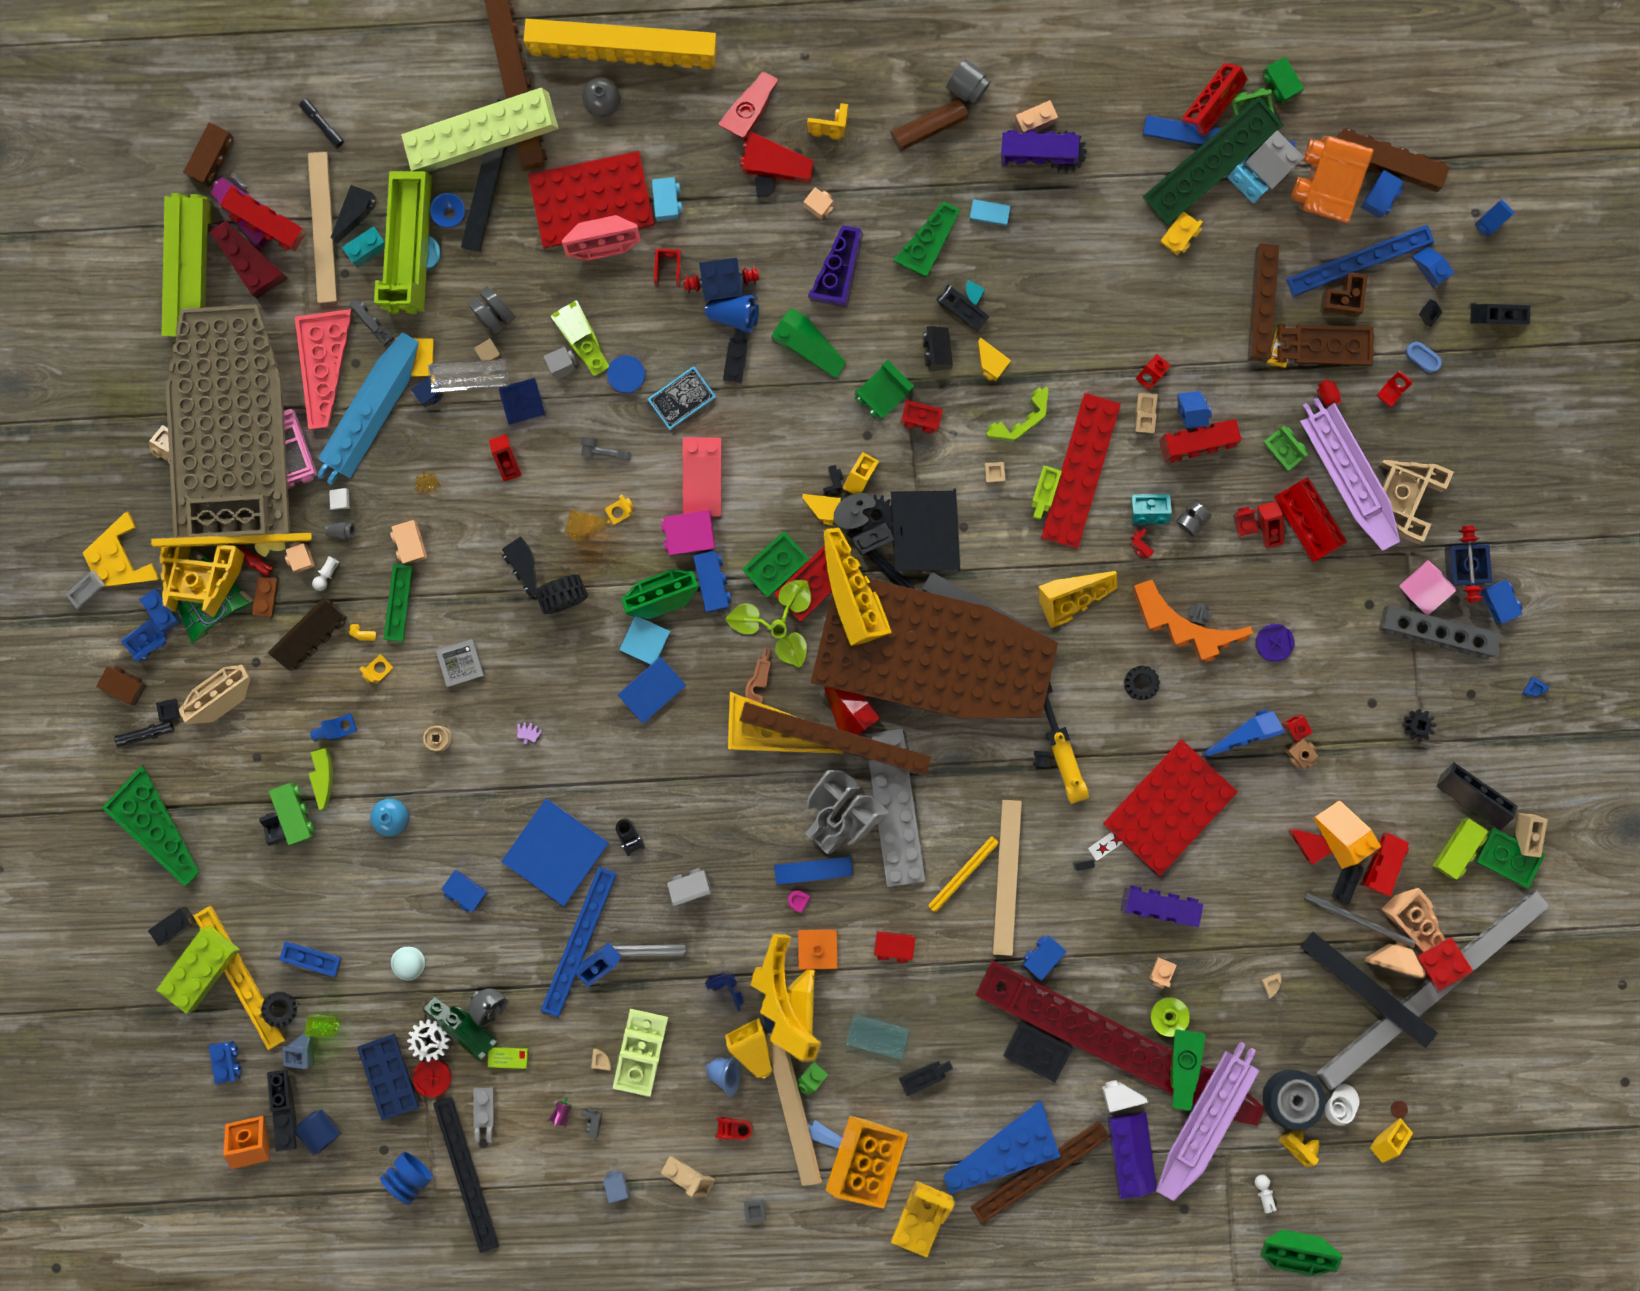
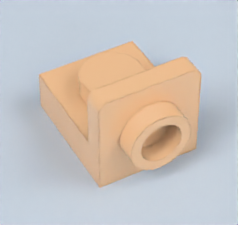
(1162, 973)

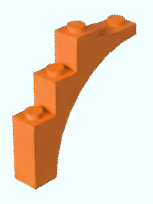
(1204, 640)

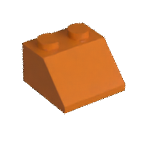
(246, 1142)

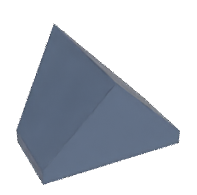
(299, 1053)

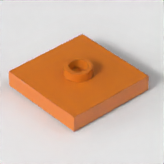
(817, 949)

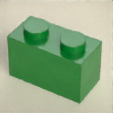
(1282, 80)

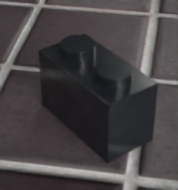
(172, 926)

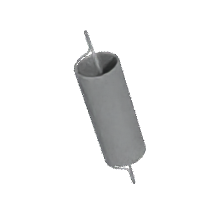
(236, 180)

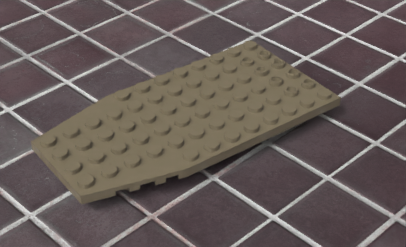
(226, 426)

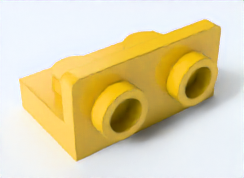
(1180, 233)

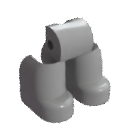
(857, 820)

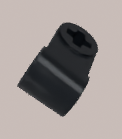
(630, 837)

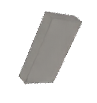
(85, 589)

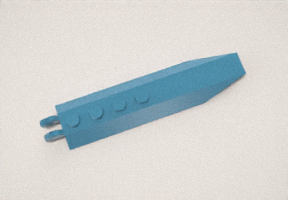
(369, 409)

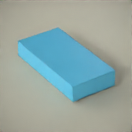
(989, 212)

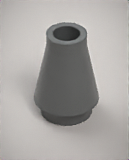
(341, 530)

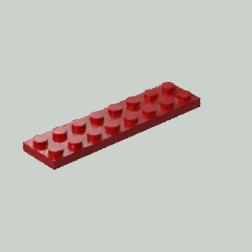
(1081, 470)

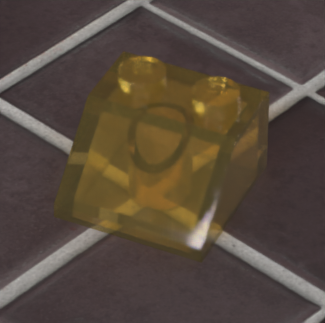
(585, 525)

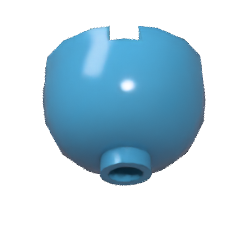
(389, 817)

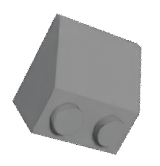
(1274, 160)
(689, 887)

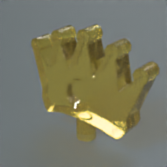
(425, 482)

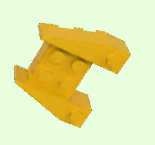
(197, 579)

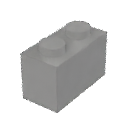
(561, 363)

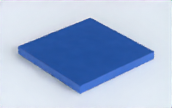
(555, 852)

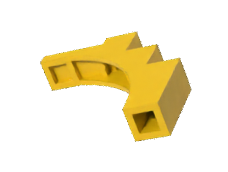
(770, 980)

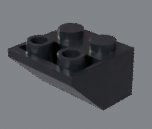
(938, 348)

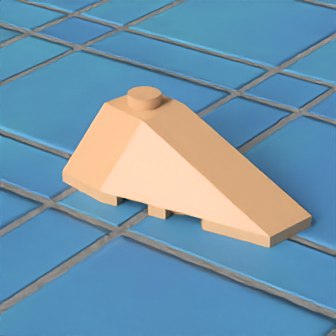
(1415, 918)
(1397, 958)

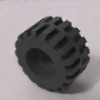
(561, 594)

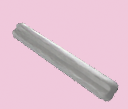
(651, 950)

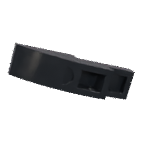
(283, 1110)

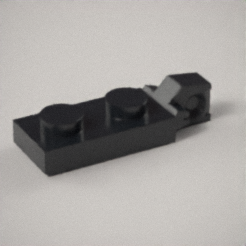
(735, 358)
(924, 1077)

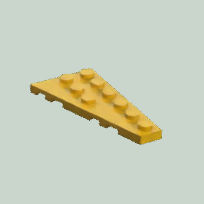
(750, 737)

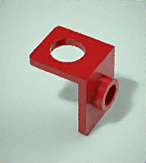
(1156, 369)
(1392, 391)

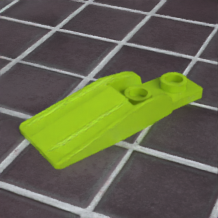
(580, 336)

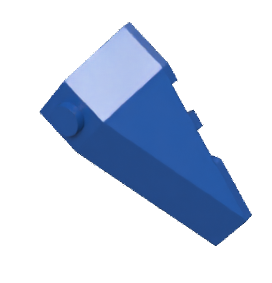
(1254, 729)

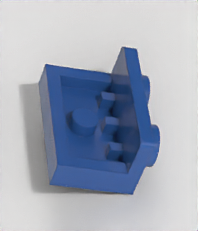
(144, 640)

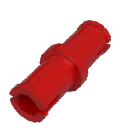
(255, 562)

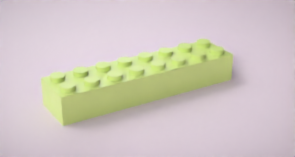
(480, 131)

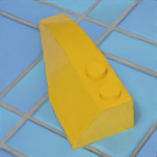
(856, 603)

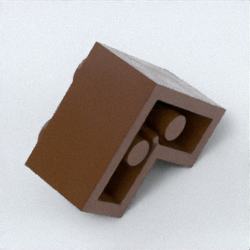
(1348, 300)

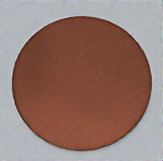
(1399, 1109)

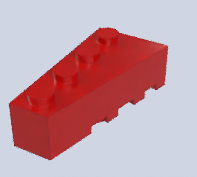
(262, 219)
(1200, 440)

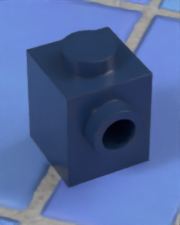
(424, 393)

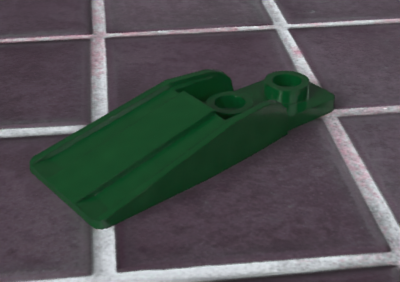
(461, 1028)

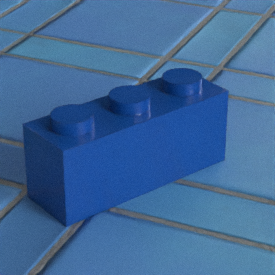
(712, 581)

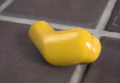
(361, 635)

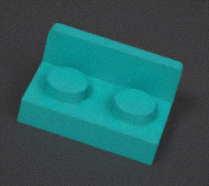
(1151, 509)

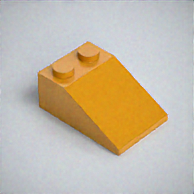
(1346, 834)

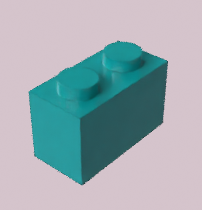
(364, 247)

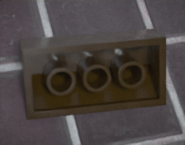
(308, 634)

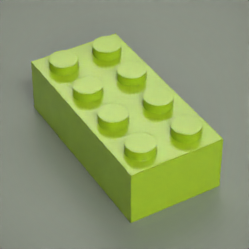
(198, 969)

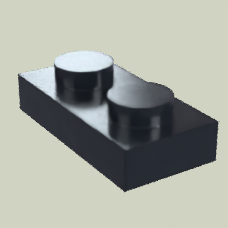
(873, 537)

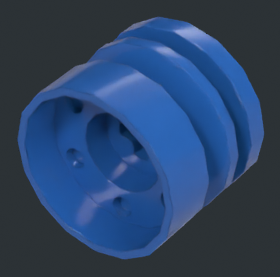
(406, 1177)

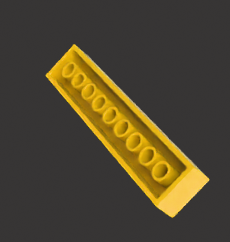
(620, 43)

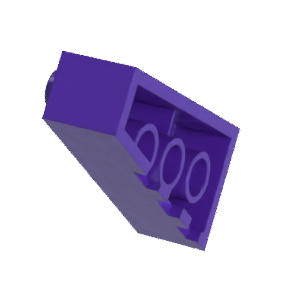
(837, 274)
(1161, 907)

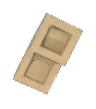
(1146, 412)

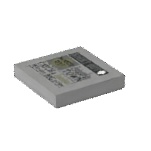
(460, 663)

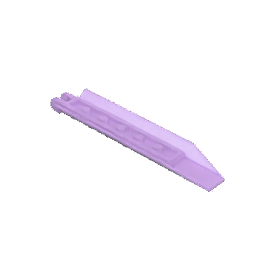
(1351, 473)
(1208, 1122)

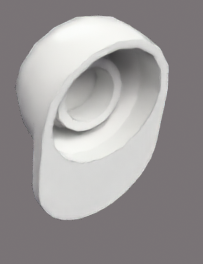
(1342, 1105)

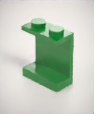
(884, 391)

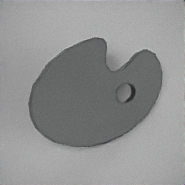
(849, 515)

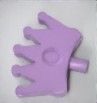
(528, 733)

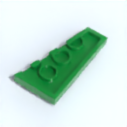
(926, 244)

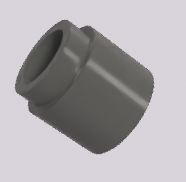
(968, 82)

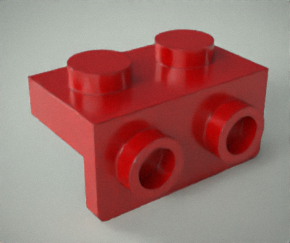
(921, 416)

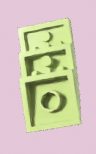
(640, 1052)

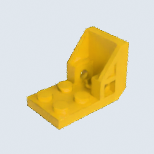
(922, 1218)

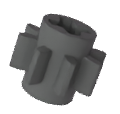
(1199, 614)

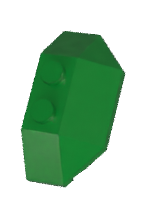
(660, 594)
(1300, 1253)

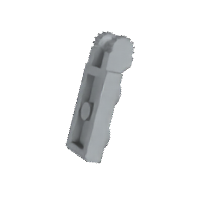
(483, 1112)

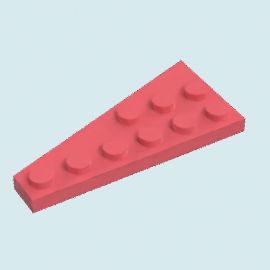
(321, 354)

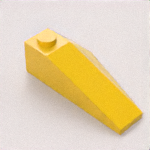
(1068, 596)

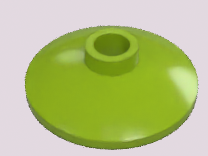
(1179, 1019)

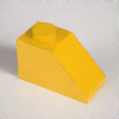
(991, 360)
(860, 474)
(822, 507)
(1391, 1141)

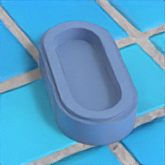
(1423, 357)

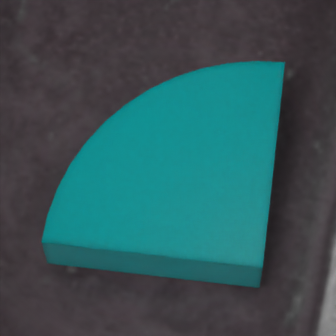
(974, 292)

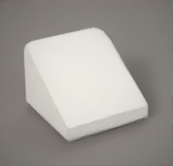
(339, 499)

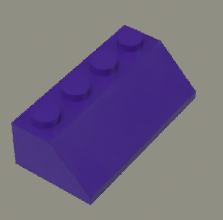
(1132, 1155)

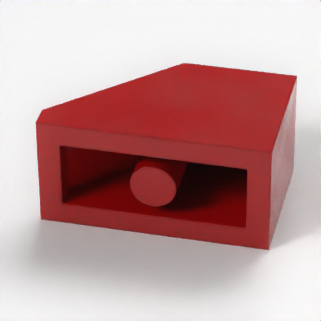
(504, 457)
(1271, 524)
(1311, 845)

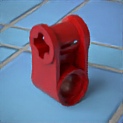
(732, 1128)

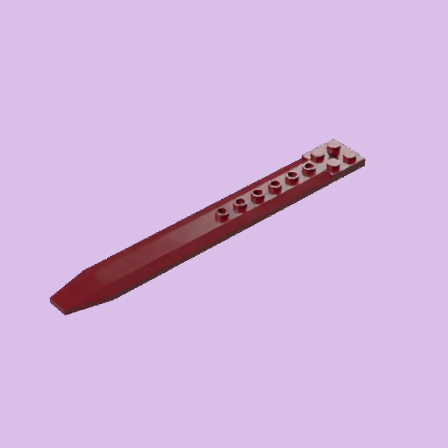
(1093, 1033)

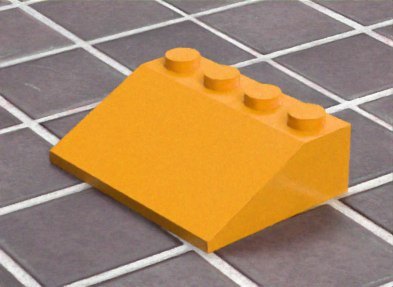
(866, 1162)

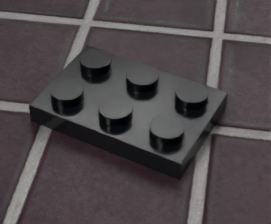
(1037, 1051)

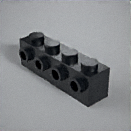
(1477, 796)

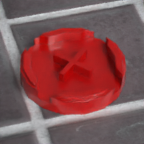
(432, 1078)

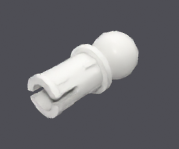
(327, 570)
(1262, 1183)

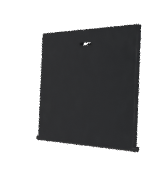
(925, 530)

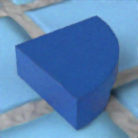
(1535, 687)

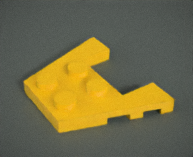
(110, 560)

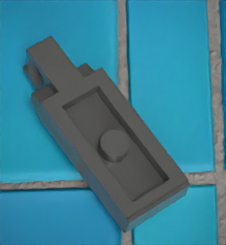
(371, 322)

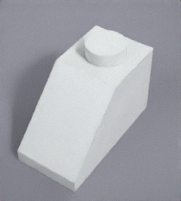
(1121, 1096)

